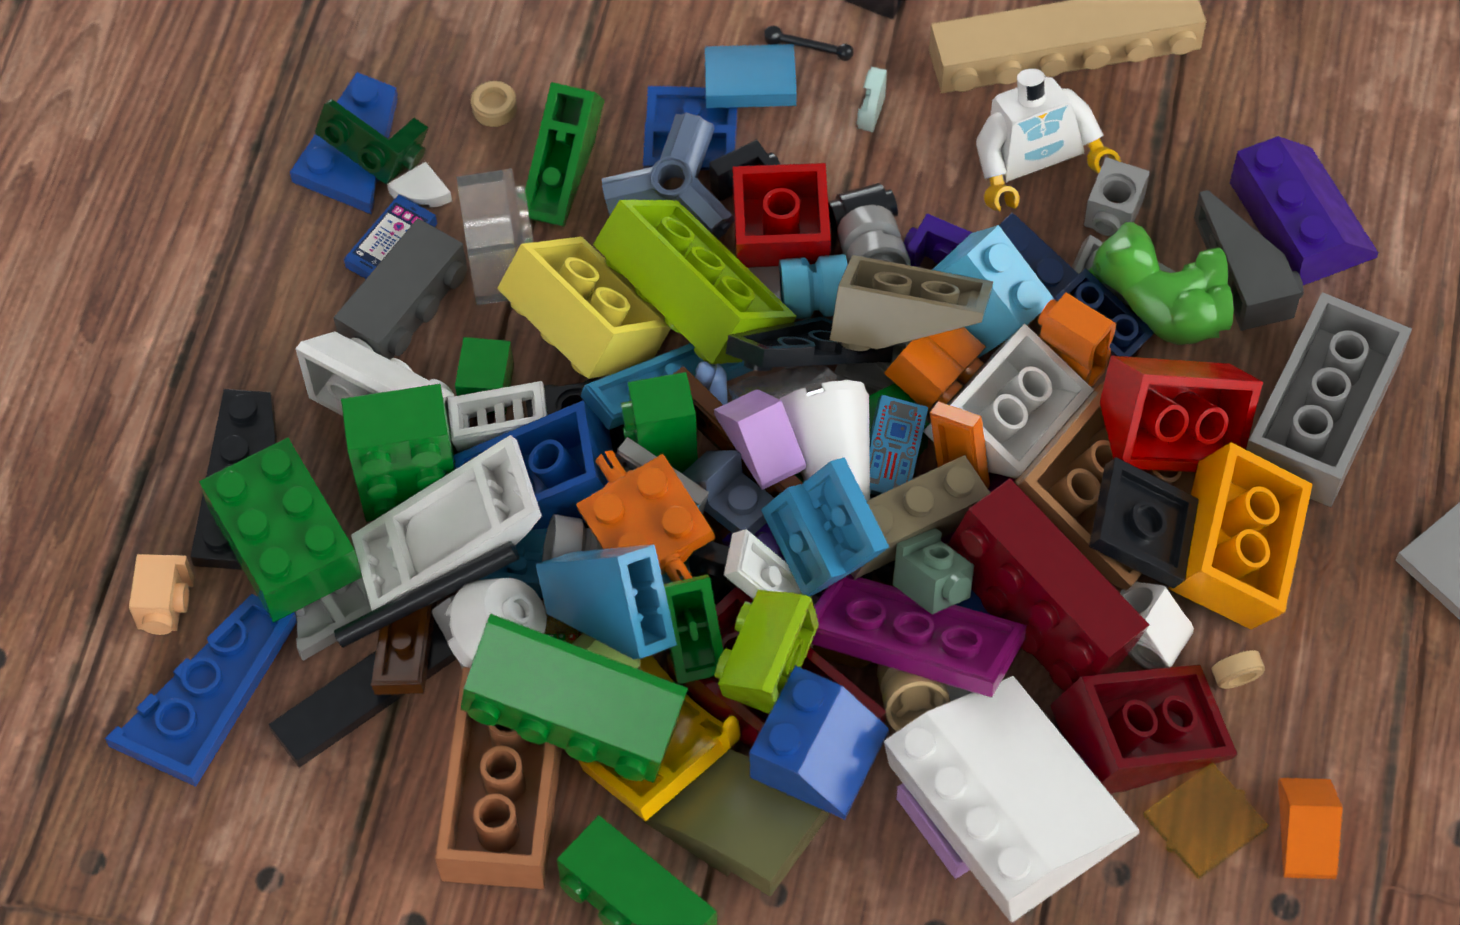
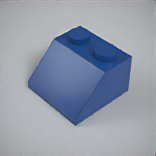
(817, 743)

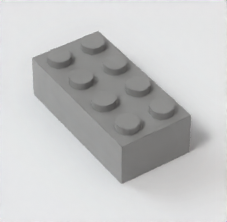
(1329, 394)

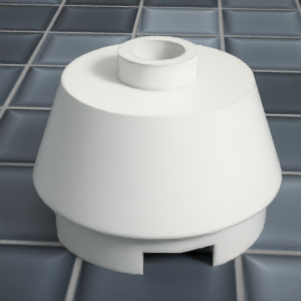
(501, 597)

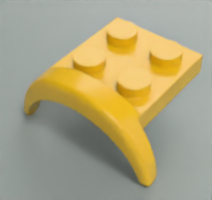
(693, 748)

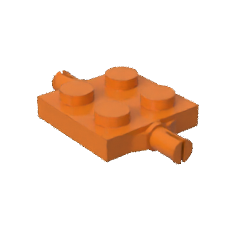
(646, 509)

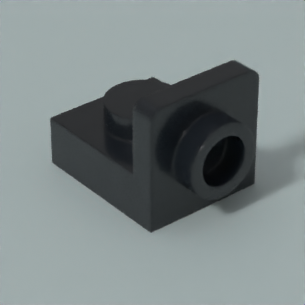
(722, 168)

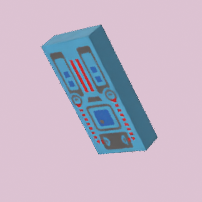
(894, 442)

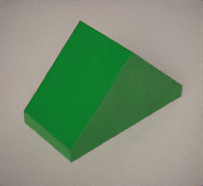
(694, 628)

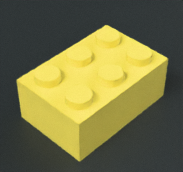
(582, 306)

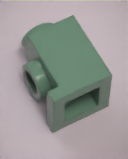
(932, 572)

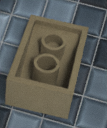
(899, 303)

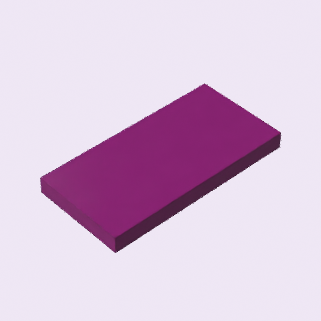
(895, 631)

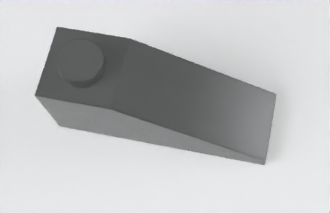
(1258, 272)

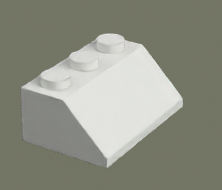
(350, 368)
(1022, 400)

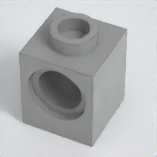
(1120, 184)

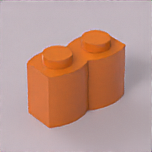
(1078, 336)
(933, 364)

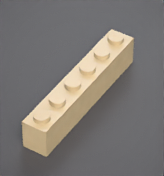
(1060, 39)

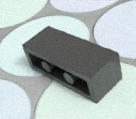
(403, 290)

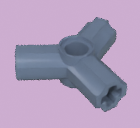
(680, 159)

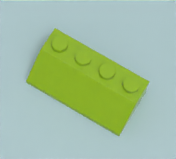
(687, 275)

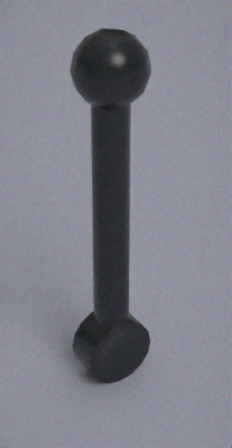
(774, 35)

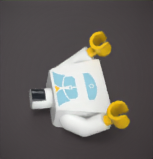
(1034, 130)

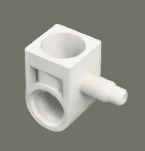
(1167, 630)

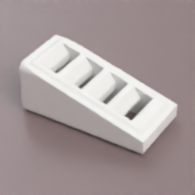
(478, 404)

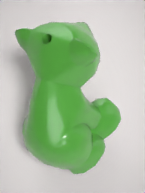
(1176, 305)

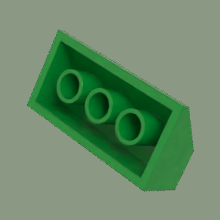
(572, 699)

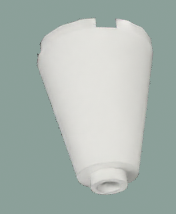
(832, 427)

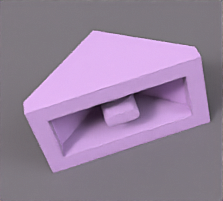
(762, 436)

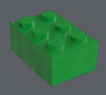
(397, 445)
(281, 529)

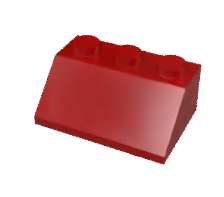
(1175, 410)

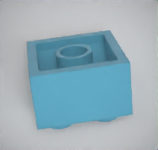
(1016, 290)

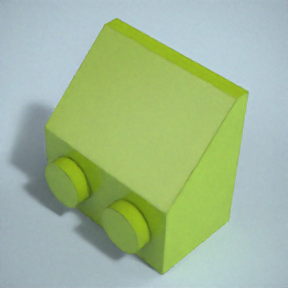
(770, 644)

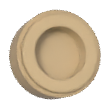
(493, 103)
(1238, 669)

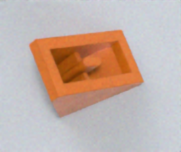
(1309, 827)

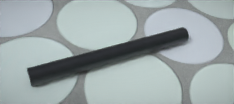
(426, 594)

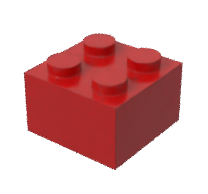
(780, 213)

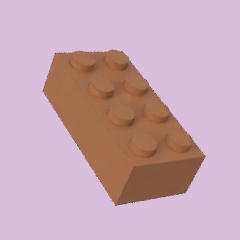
(496, 805)

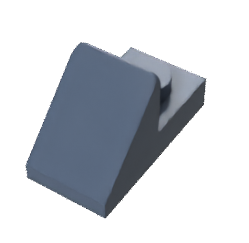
(732, 495)

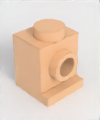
(160, 592)

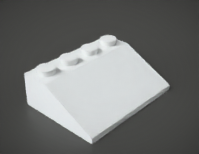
(1008, 794)

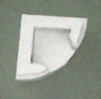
(421, 187)

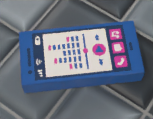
(385, 234)

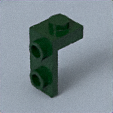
(368, 147)

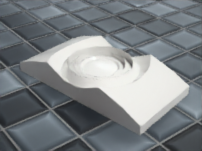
(448, 524)

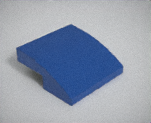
(666, 102)

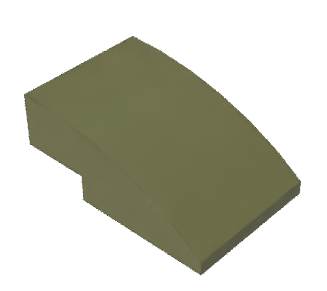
(740, 823)

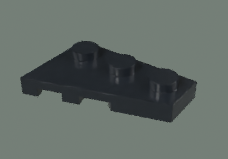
(797, 344)

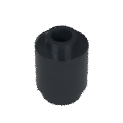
(859, 197)

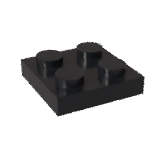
(1144, 523)

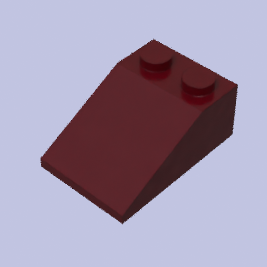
(1143, 725)

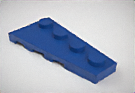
(198, 707)

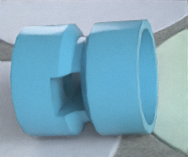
(811, 286)

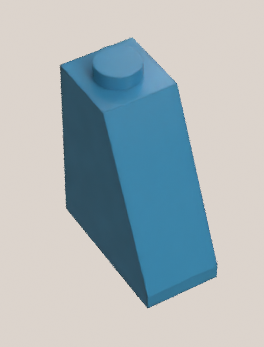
(611, 597)

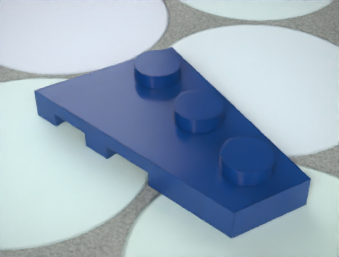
(329, 170)

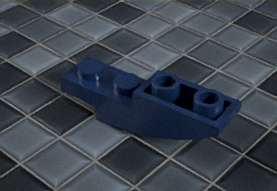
(1062, 278)

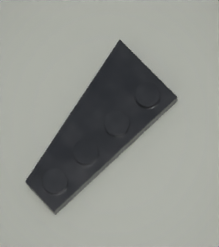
(242, 429)

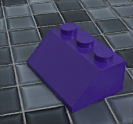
(1299, 208)

